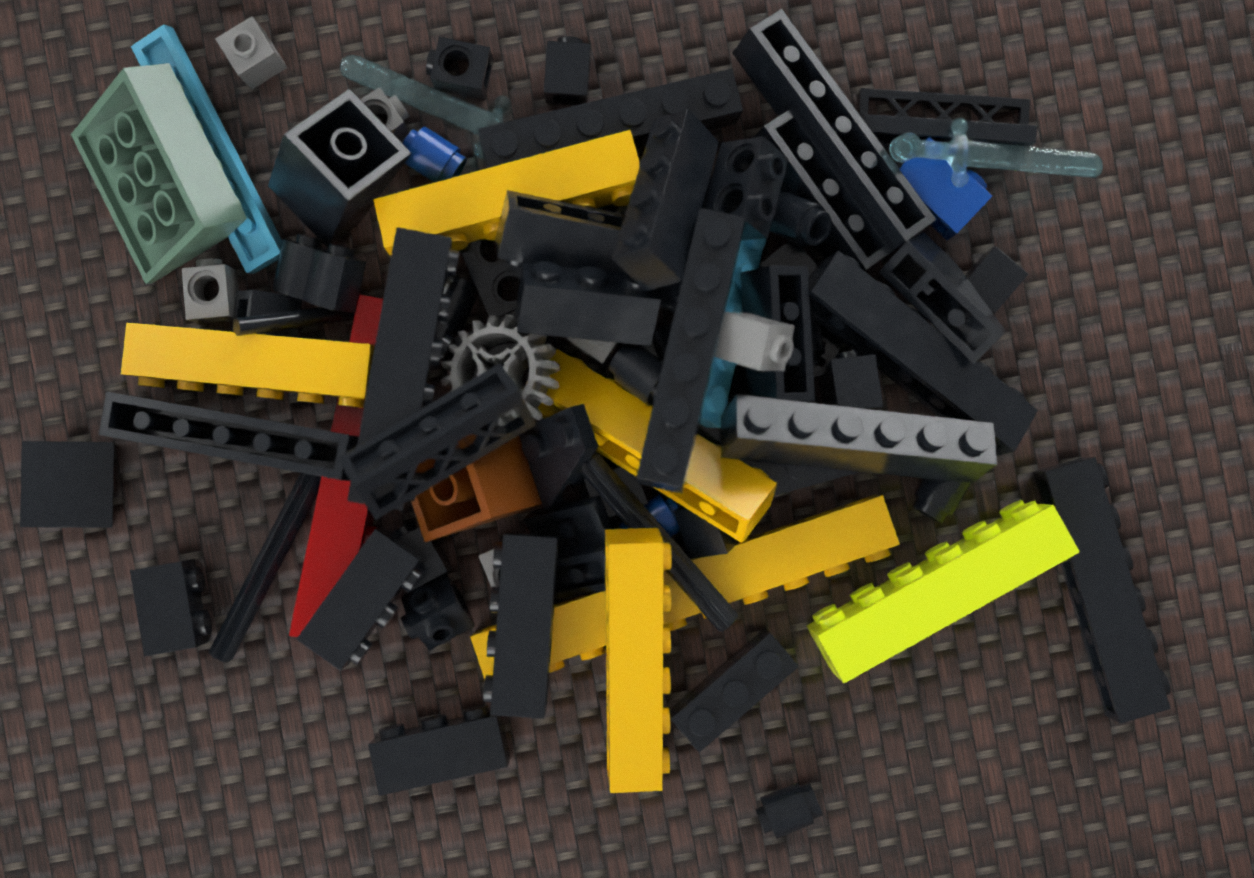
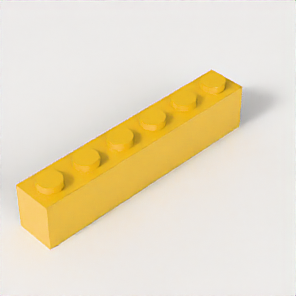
(471, 204)
(248, 361)
(716, 487)
(635, 659)

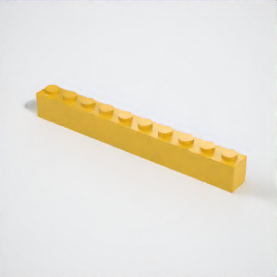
(746, 573)

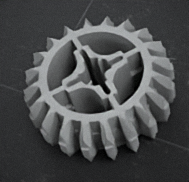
(515, 361)

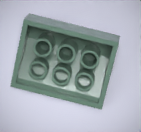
(157, 170)

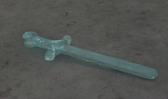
(423, 96)
(964, 153)

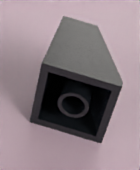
(336, 166)

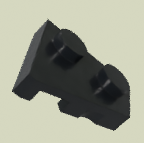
(558, 451)

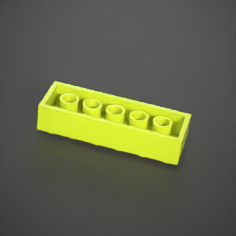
(941, 588)

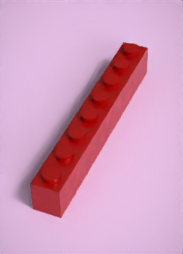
(337, 525)

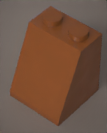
(478, 493)

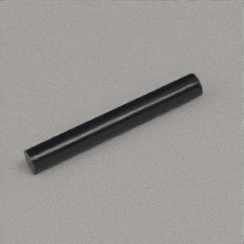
(288, 320)

